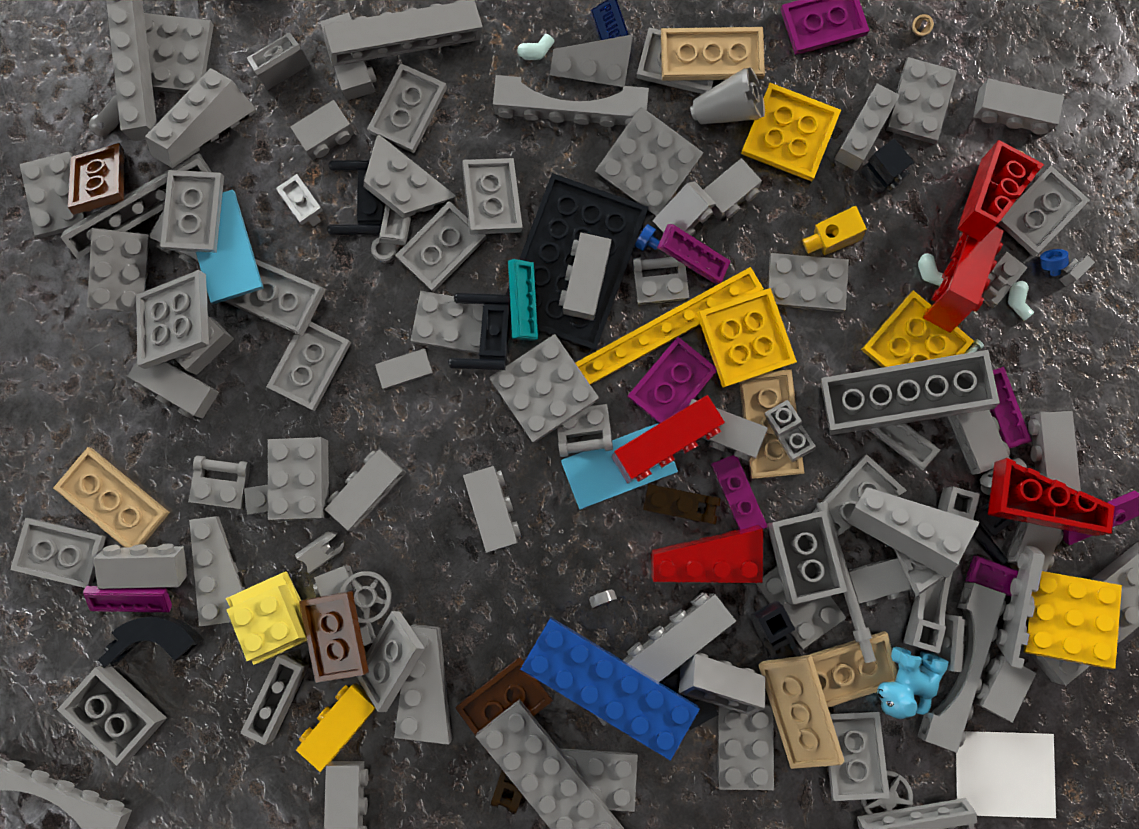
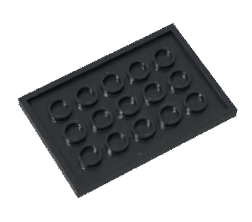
(561, 217)

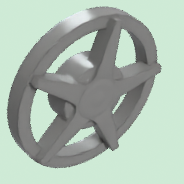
(367, 596)
(894, 799)

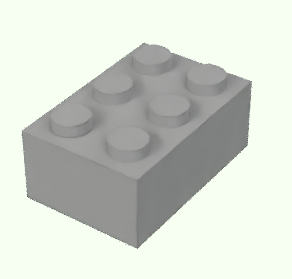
(298, 479)
(806, 557)
(112, 714)

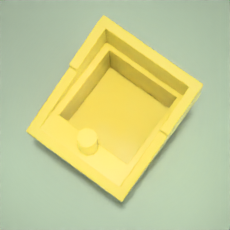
(267, 618)

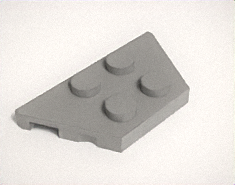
(402, 182)

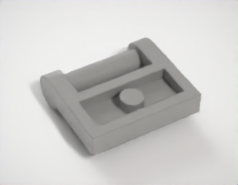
(662, 287)
(588, 422)
(218, 491)

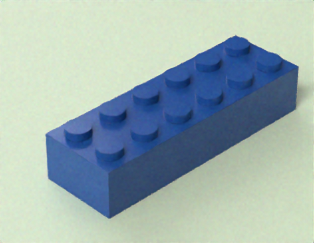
(610, 688)

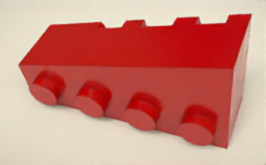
(997, 185)
(964, 280)
(667, 439)
(1035, 499)
(718, 559)

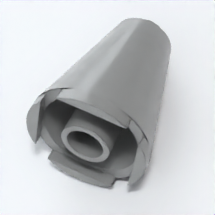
(730, 100)

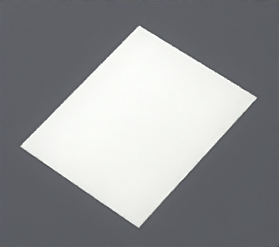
(1007, 774)

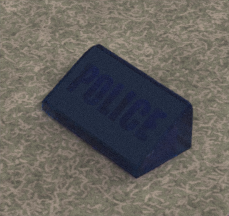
(609, 20)

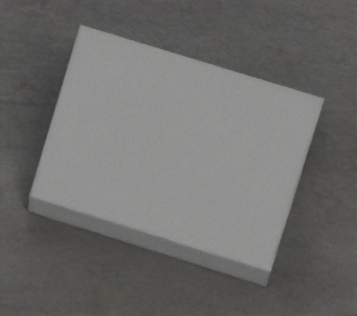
(278, 61)

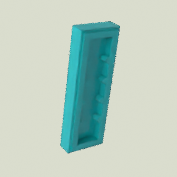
(522, 300)

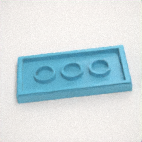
(233, 267)
(597, 477)

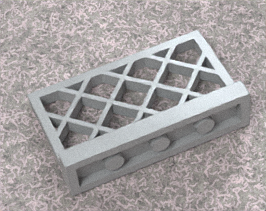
(930, 816)

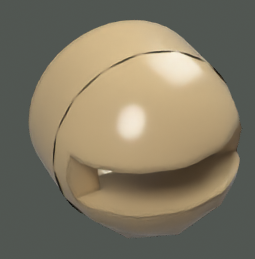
(917, 23)

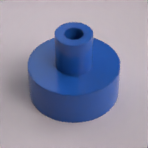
(647, 238)
(1054, 261)

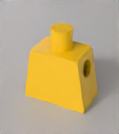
(846, 228)

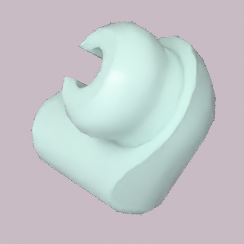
(535, 51)
(929, 269)
(1017, 299)

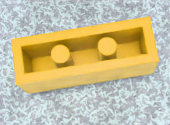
(335, 726)

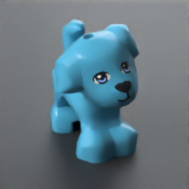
(898, 696)

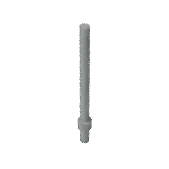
(861, 632)

